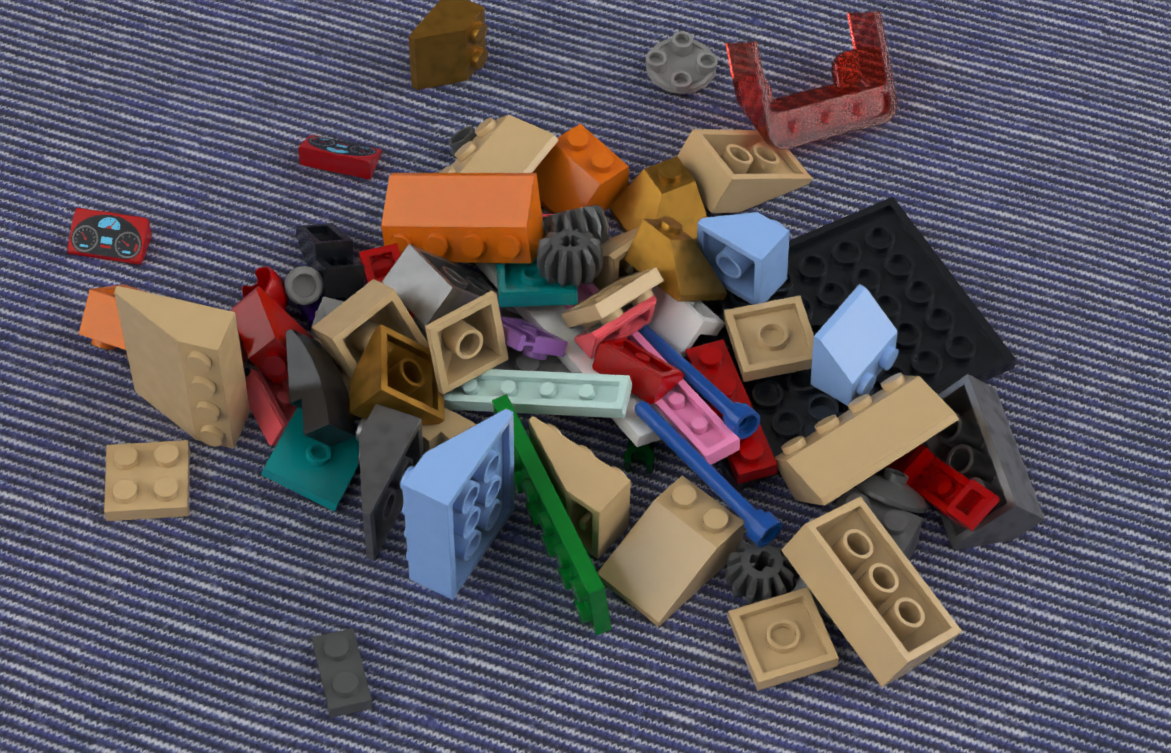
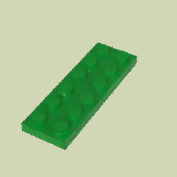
(559, 533)

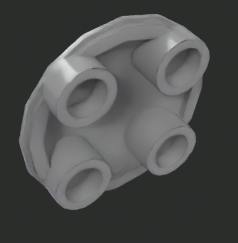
(681, 64)

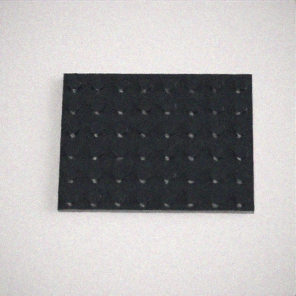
(935, 320)

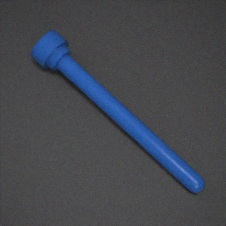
(736, 416)
(760, 525)

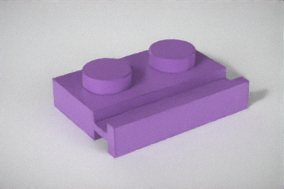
(534, 340)

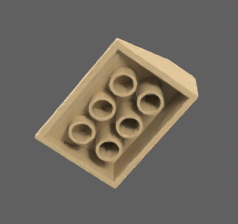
(186, 363)

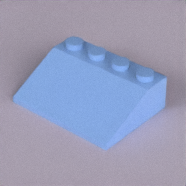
(458, 503)

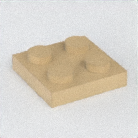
(607, 303)
(770, 338)
(147, 480)
(783, 638)

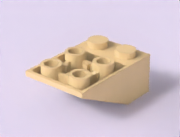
(588, 488)

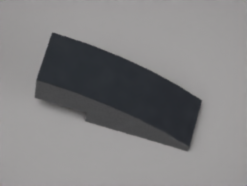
(331, 255)
(318, 390)

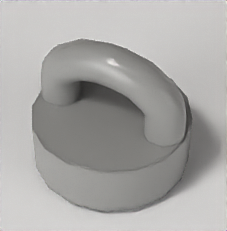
(303, 285)

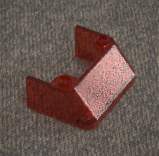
(857, 100)

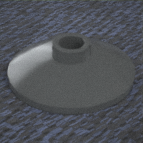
(893, 491)

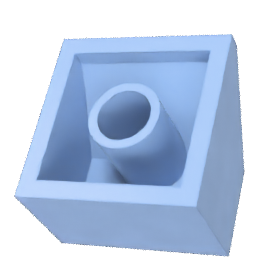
(746, 253)
(853, 348)

